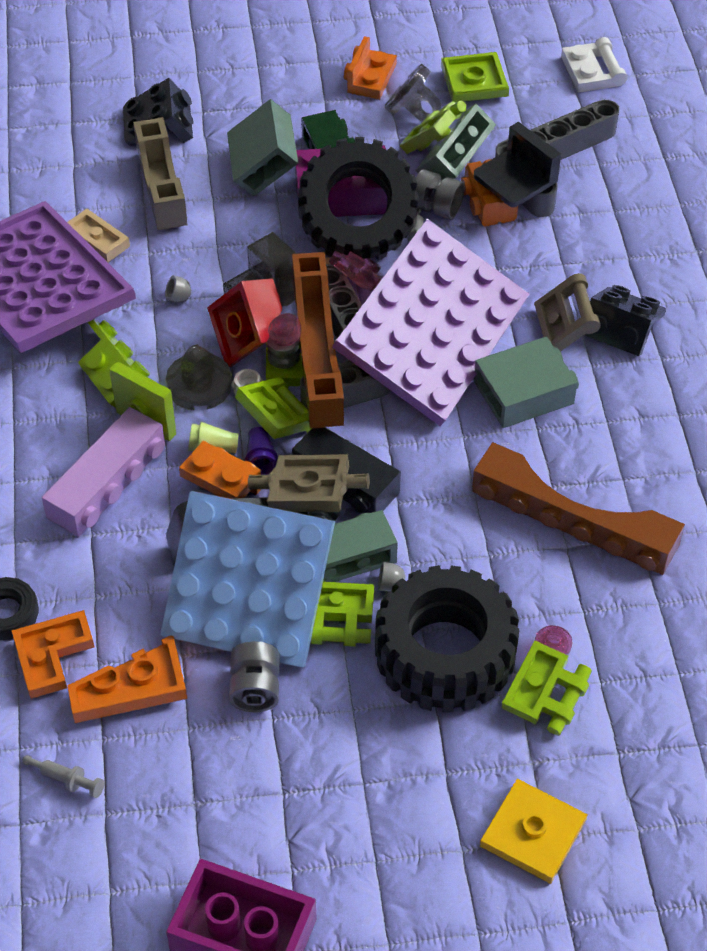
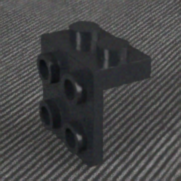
(160, 101)
(522, 170)
(624, 318)

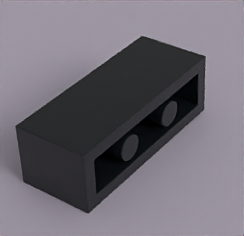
(383, 477)

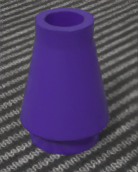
(261, 450)

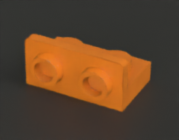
(369, 70)

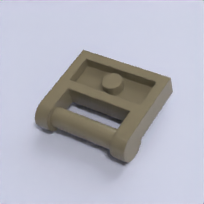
(557, 316)

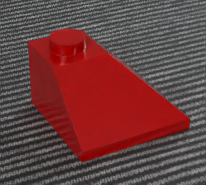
(243, 318)

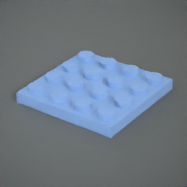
(247, 576)

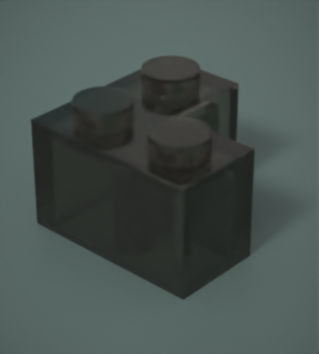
(269, 260)

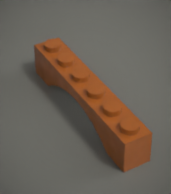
(319, 359)
(637, 536)

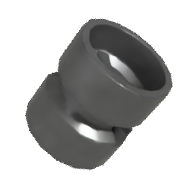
(440, 195)
(254, 677)

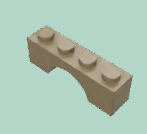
(159, 174)

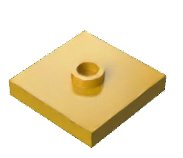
(533, 830)

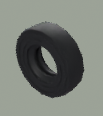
(28, 606)

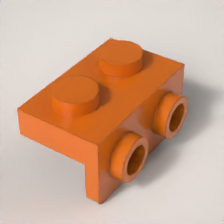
(219, 471)

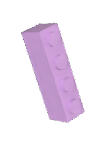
(104, 472)

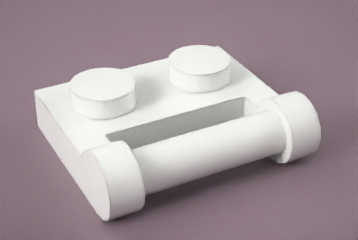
(585, 69)

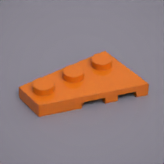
(140, 683)

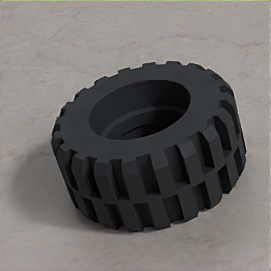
(364, 161)
(441, 678)

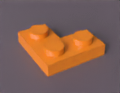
(42, 646)

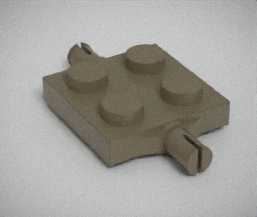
(309, 482)

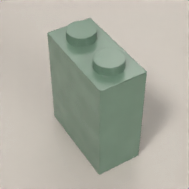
(262, 147)
(525, 381)

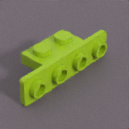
(104, 356)

